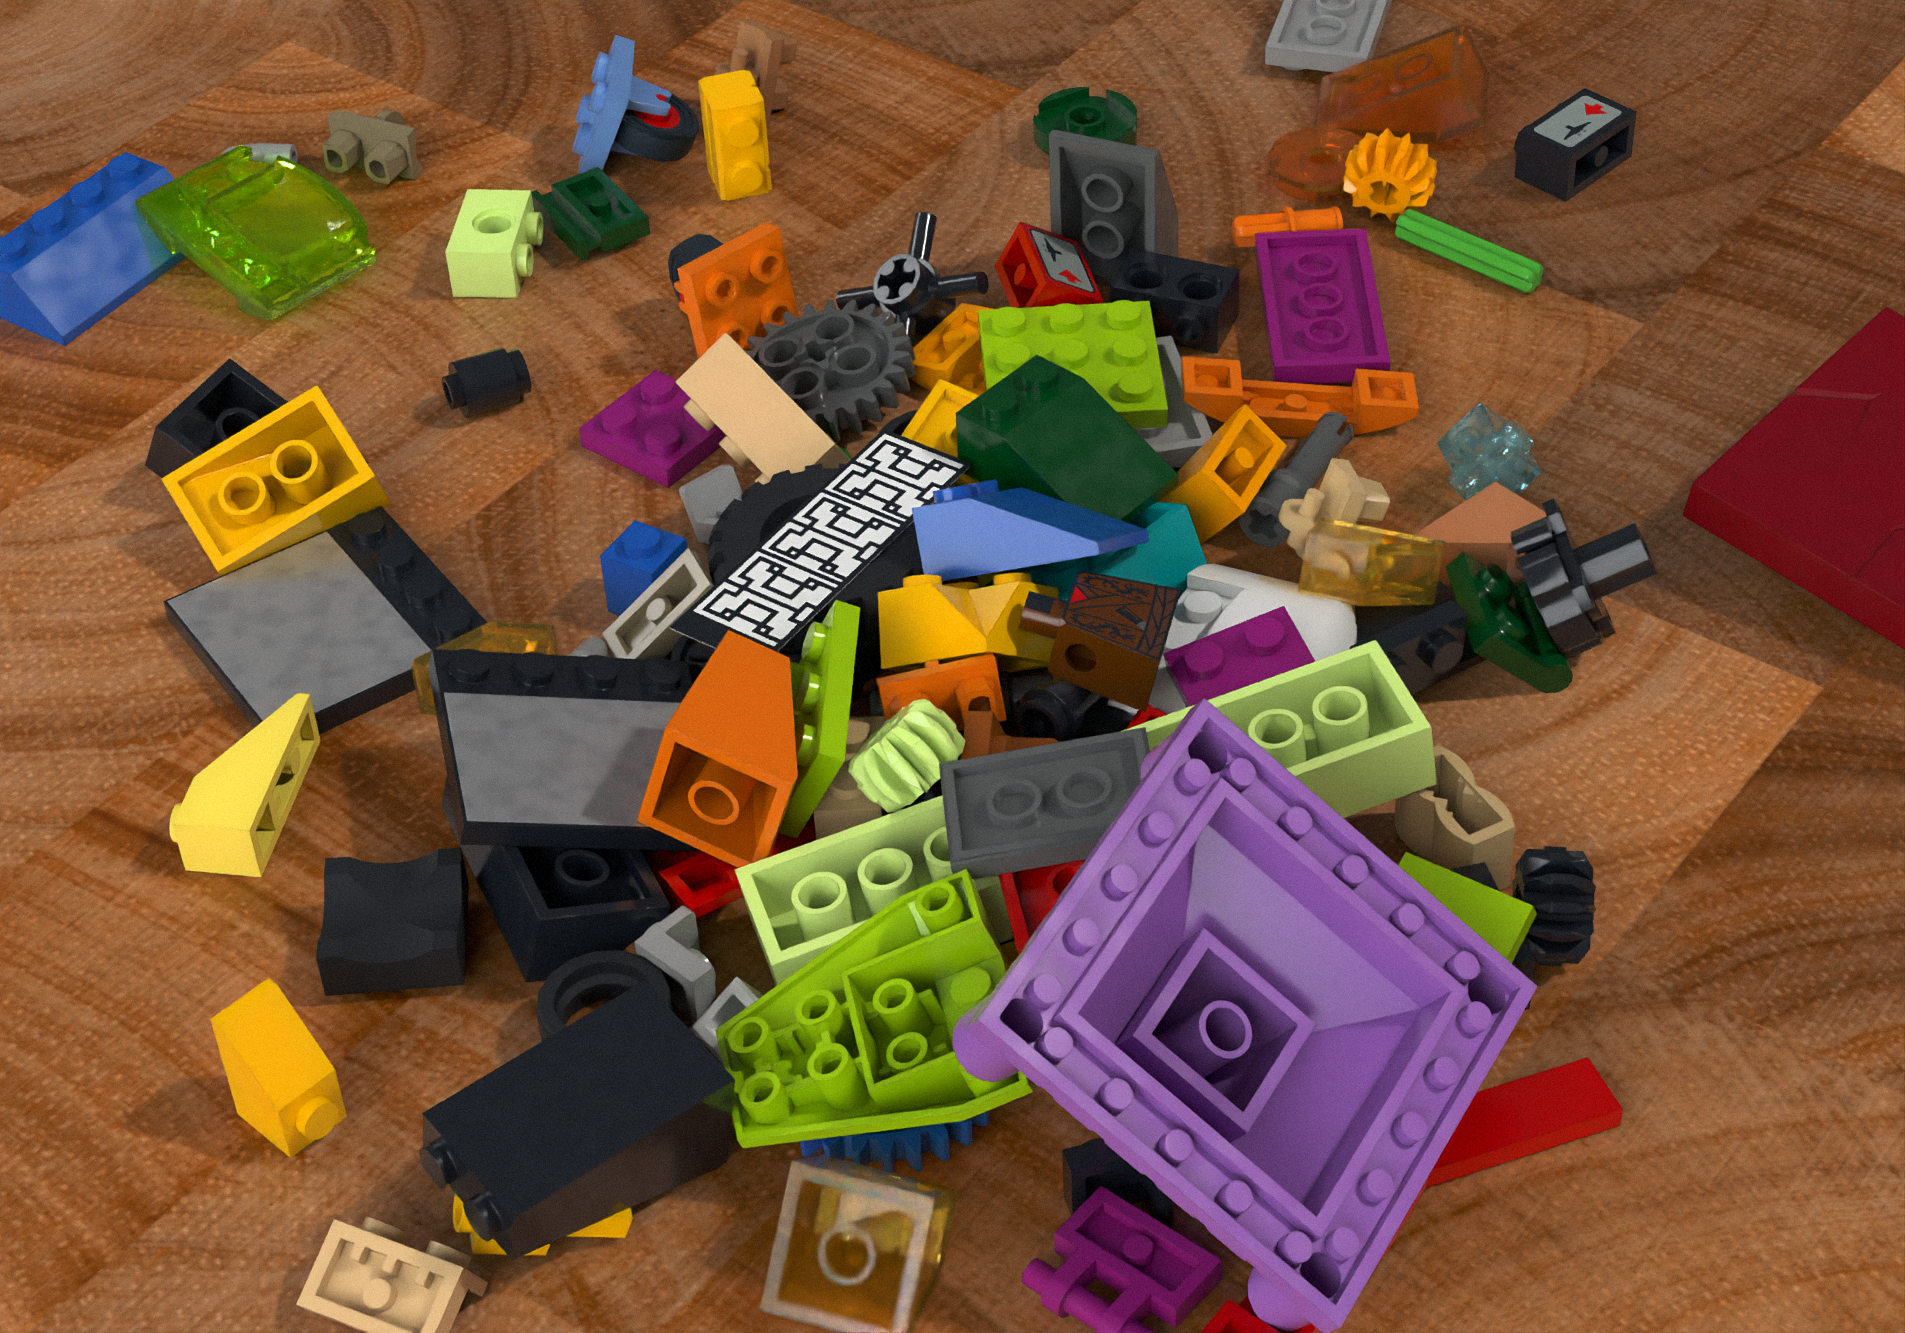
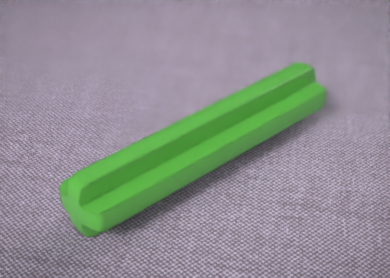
(1469, 251)

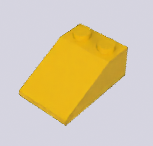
(275, 484)

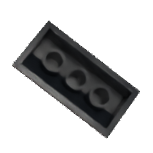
(563, 899)

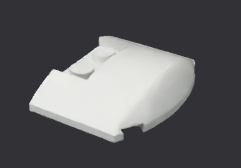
(1227, 596)

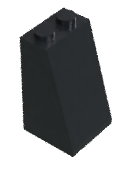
(582, 1125)

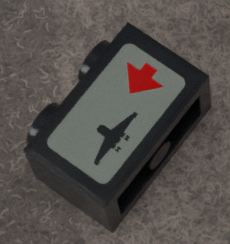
(1574, 144)

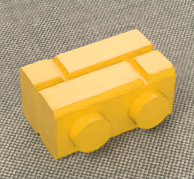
(735, 135)

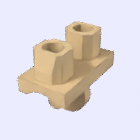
(1340, 498)

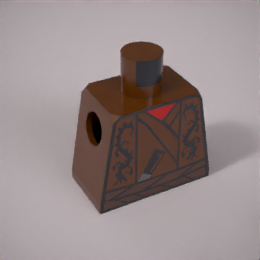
(1106, 634)

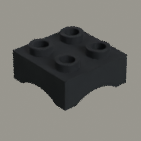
(393, 924)

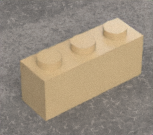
(754, 414)

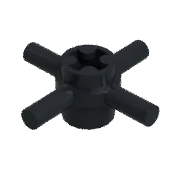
(914, 287)

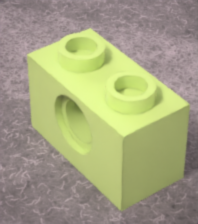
(493, 243)

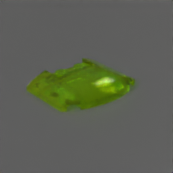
(261, 229)

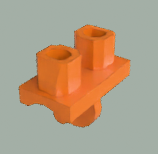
(951, 686)

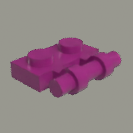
(1131, 1254)

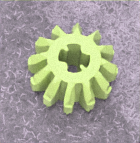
(905, 755)

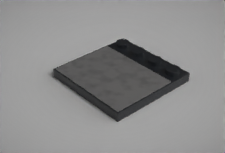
(324, 621)
(553, 745)

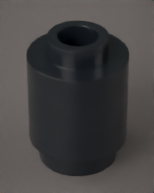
(486, 381)

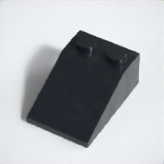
(209, 416)

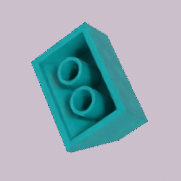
(1162, 561)

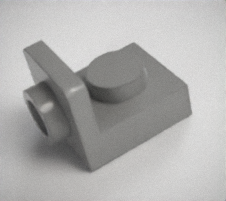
(676, 951)

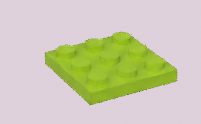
(1101, 342)

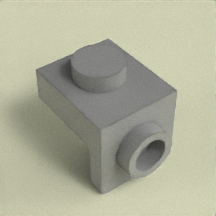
(708, 498)

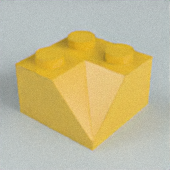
(960, 622)

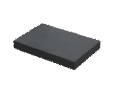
(1038, 801)

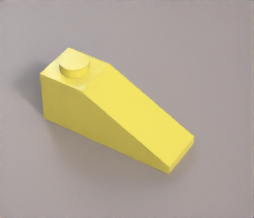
(246, 794)

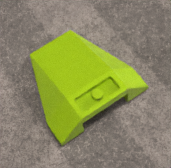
(870, 1026)

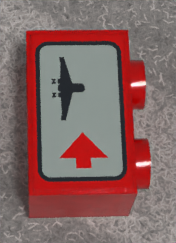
(1045, 270)

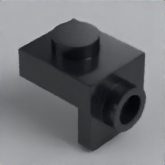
(1097, 1165)

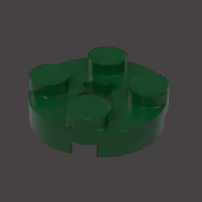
(1086, 115)

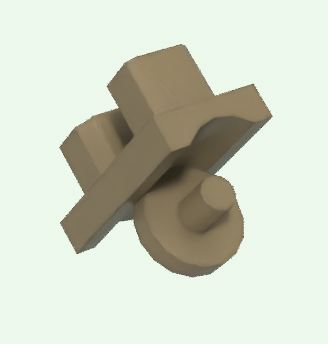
(378, 145)

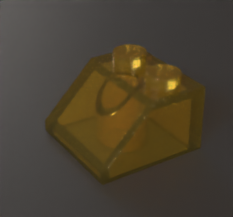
(857, 1247)

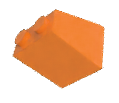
(728, 756)

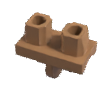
(762, 53)

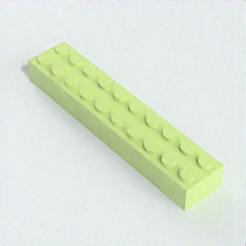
(1333, 724)

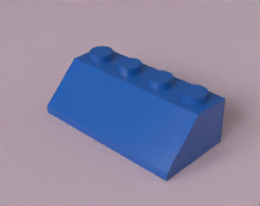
(84, 253)

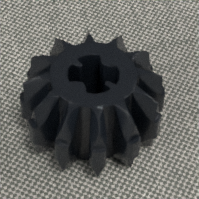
(1563, 896)

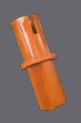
(1286, 220)

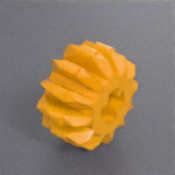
(1389, 174)

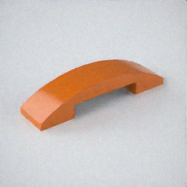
(1293, 409)

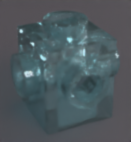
(1488, 450)

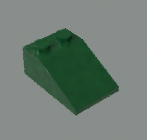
(1061, 440)

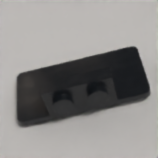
(1420, 640)

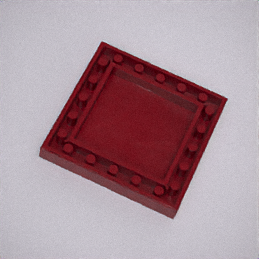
(1824, 482)

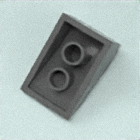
(1110, 200)

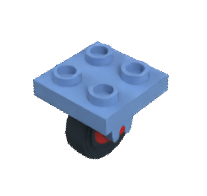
(630, 114)

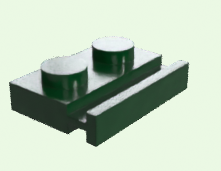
(591, 213)

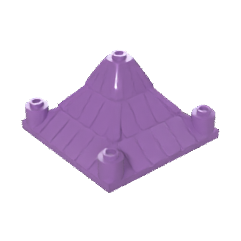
(1255, 1016)

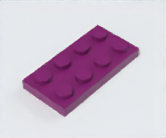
(1320, 305)

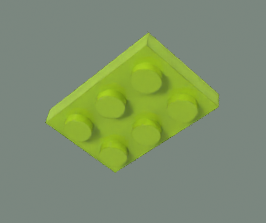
(821, 709)

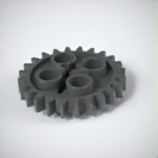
(838, 363)

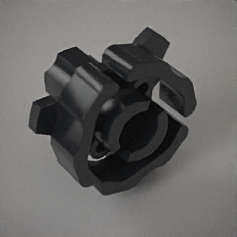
(1573, 579)

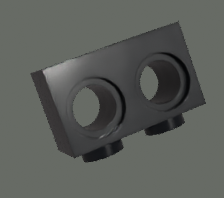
(1186, 297)

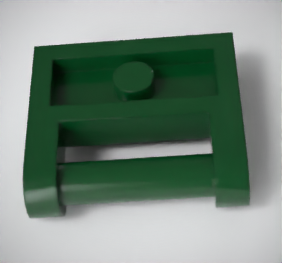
(1507, 624)

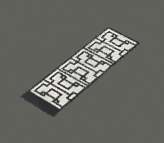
(822, 544)

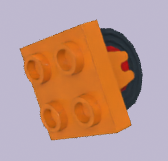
(732, 285)

